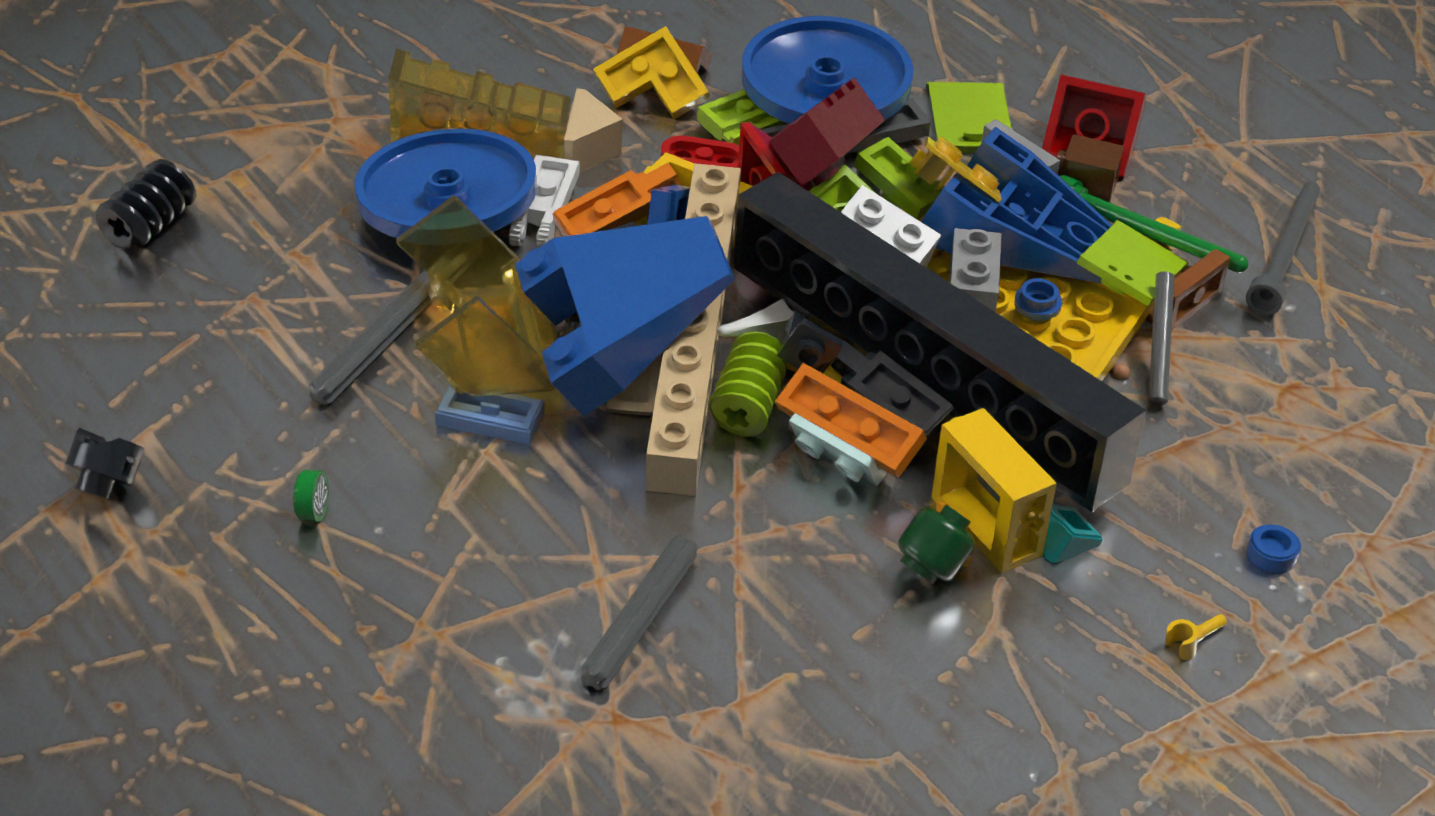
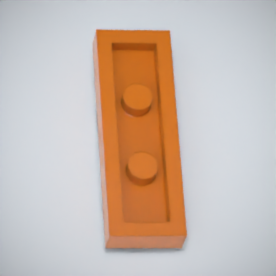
(852, 419)

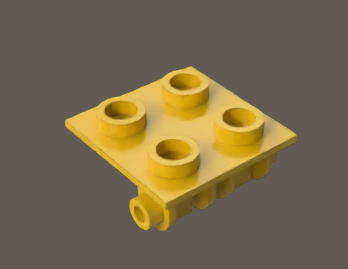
(944, 153)

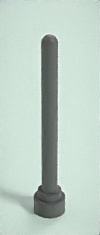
(1268, 290)

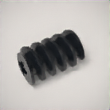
(145, 204)

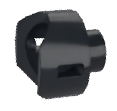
(103, 462)

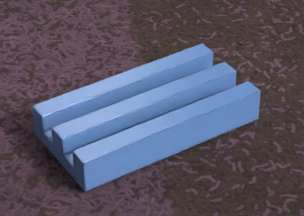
(488, 417)

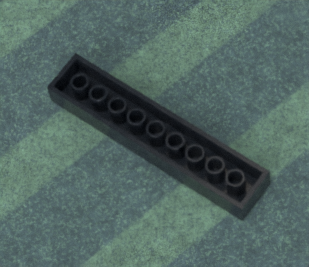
(945, 338)

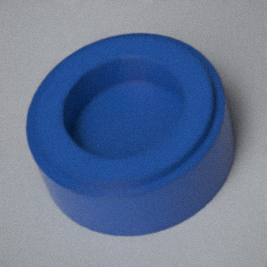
(1273, 548)

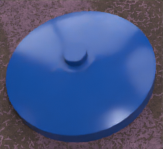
(812, 56)
(427, 168)

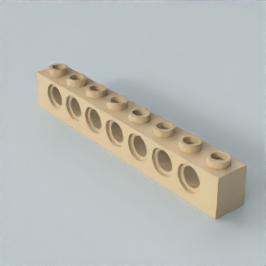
(690, 360)

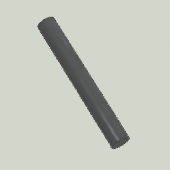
(1161, 339)

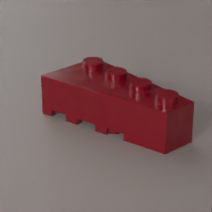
(820, 138)

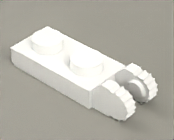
(555, 186)

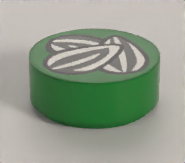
(311, 495)

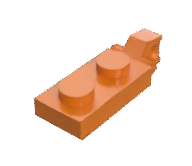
(614, 202)

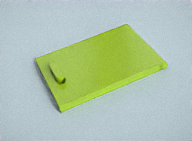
(963, 109)
(1130, 262)

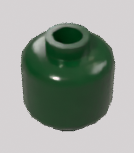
(936, 544)

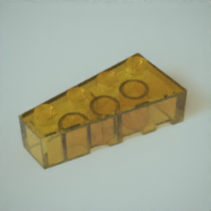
(438, 98)

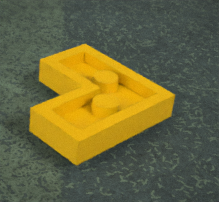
(656, 64)

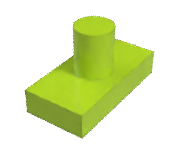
(890, 171)

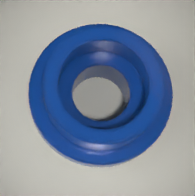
(1038, 300)

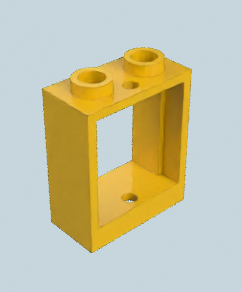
(1017, 525)

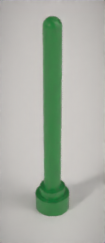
(1155, 229)

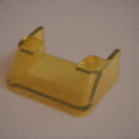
(494, 330)

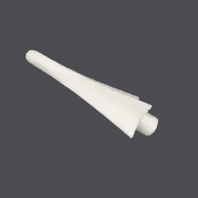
(769, 321)

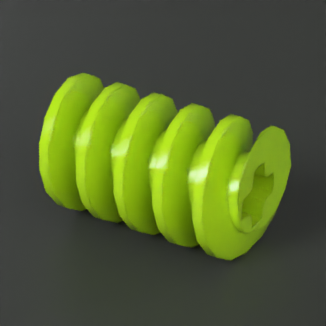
(748, 384)

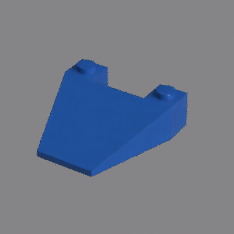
(1057, 218)
(631, 295)

